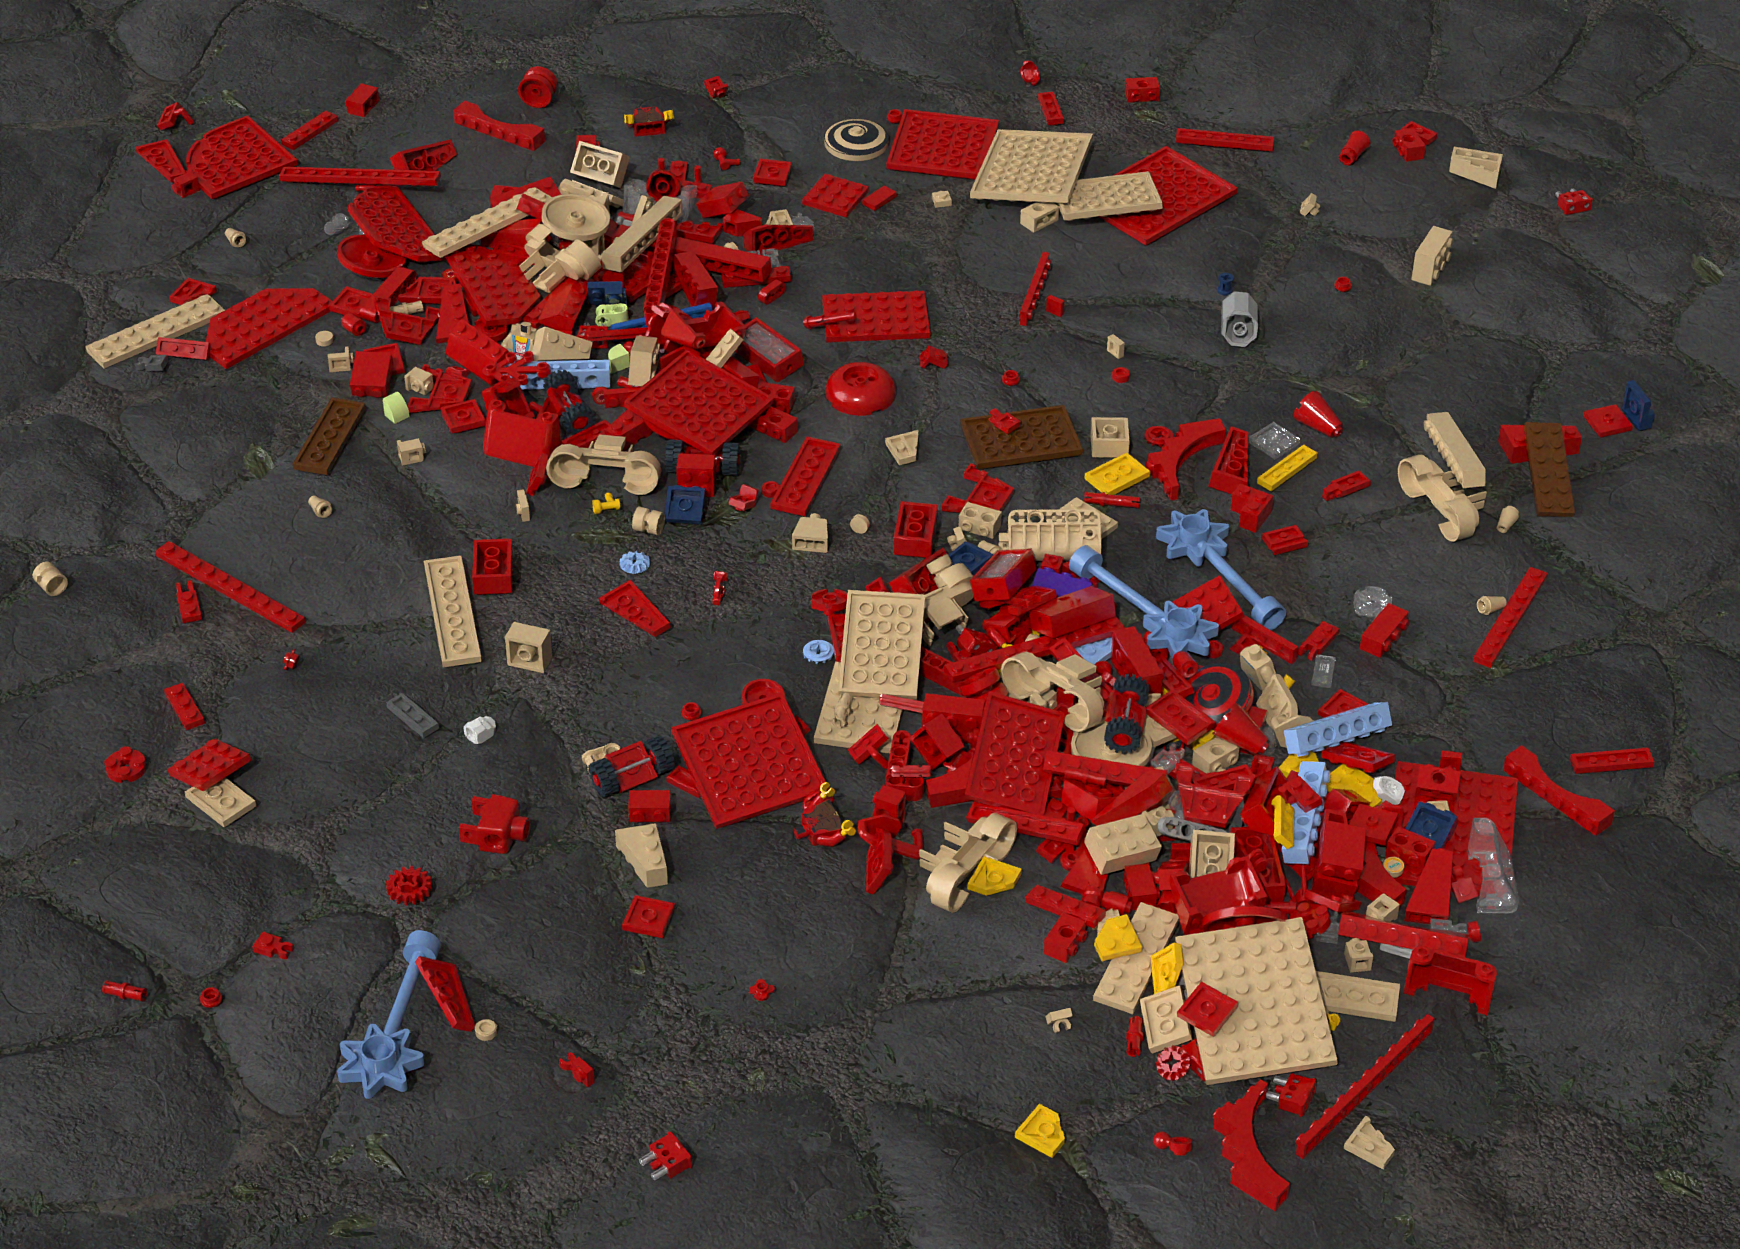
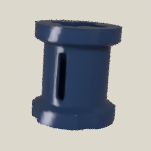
(1225, 283)

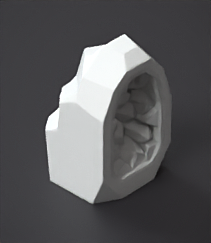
(480, 729)
(1389, 789)

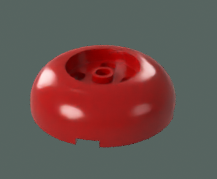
(860, 389)

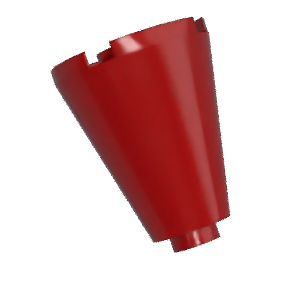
(662, 184)
(1318, 415)
(1241, 731)

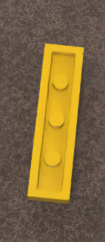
(1287, 468)

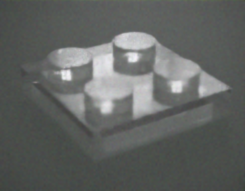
(1274, 440)

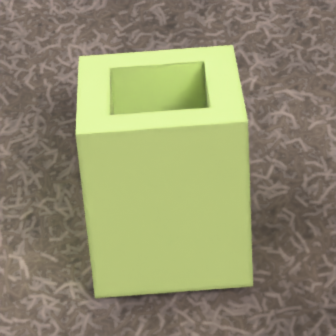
(618, 358)
(395, 407)

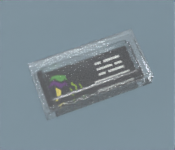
(1323, 671)

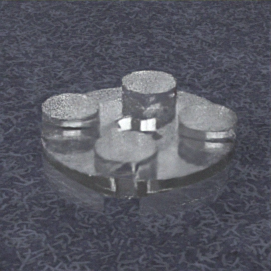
(1363, 599)

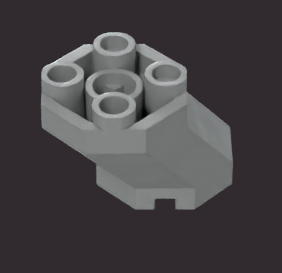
(1239, 319)

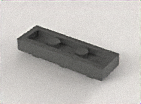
(412, 715)

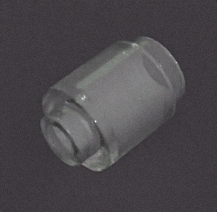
(1269, 732)

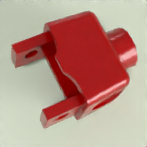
(656, 324)
(511, 394)
(498, 824)

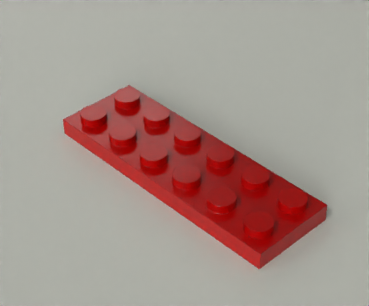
(805, 476)

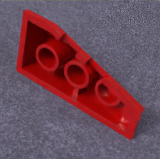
(776, 237)

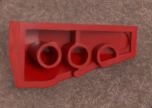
(425, 157)
(918, 577)
(1145, 793)

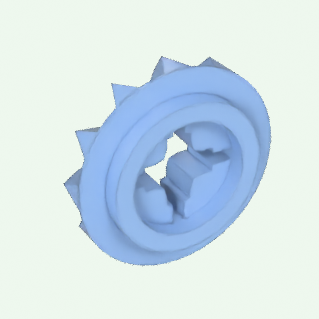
(641, 564)
(812, 647)

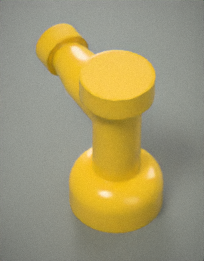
(610, 504)

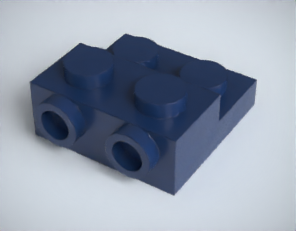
(607, 293)
(1637, 406)
(685, 504)
(970, 556)
(1432, 823)

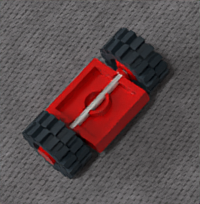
(574, 412)
(728, 456)
(1126, 713)
(631, 766)

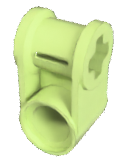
(612, 313)

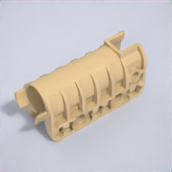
(1052, 537)

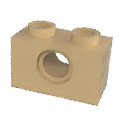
(1039, 215)
(1215, 755)

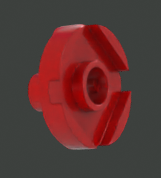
(495, 333)
(829, 601)
(125, 756)
(1314, 917)

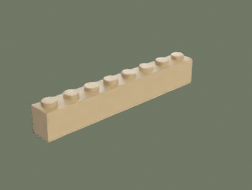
(640, 234)
(1455, 449)

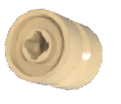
(649, 521)
(937, 567)
(50, 578)

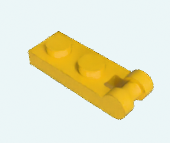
(1283, 822)

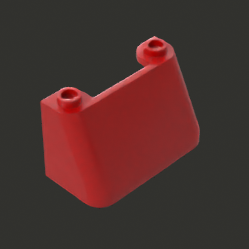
(704, 330)
(519, 437)
(1215, 891)
(1451, 972)

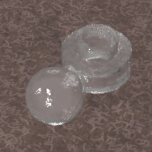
(338, 221)
(1175, 804)

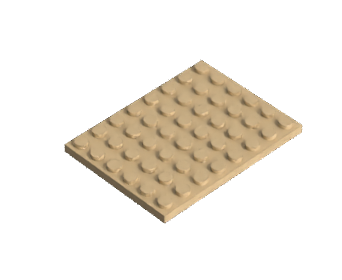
(1032, 166)
(1280, 1004)

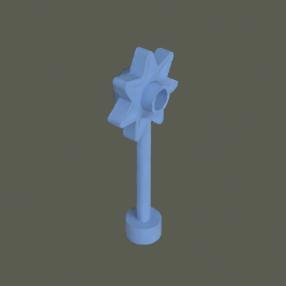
(1198, 539)
(1172, 629)
(385, 1055)

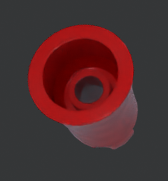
(1355, 146)

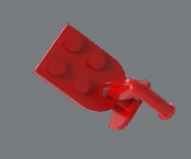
(880, 834)

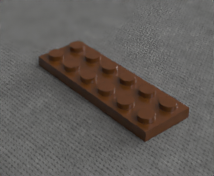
(329, 436)
(1549, 469)

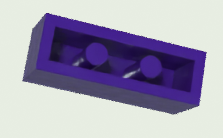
(1062, 583)

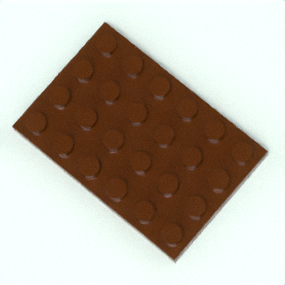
(1041, 436)

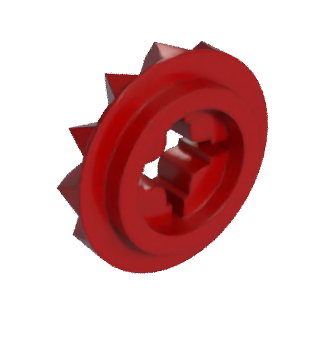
(1152, 434)
(1179, 1069)

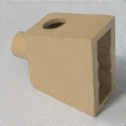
(811, 534)

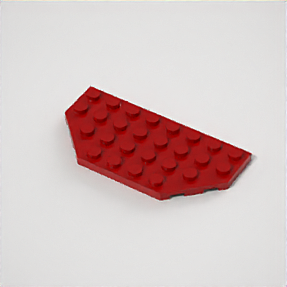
(392, 222)
(493, 284)
(262, 321)

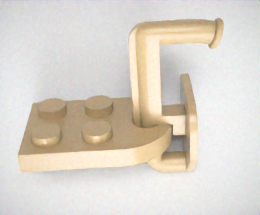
(1281, 708)

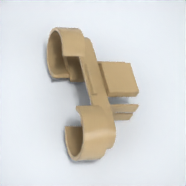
(574, 261)
(571, 464)
(1424, 477)
(946, 602)
(1030, 674)
(987, 837)

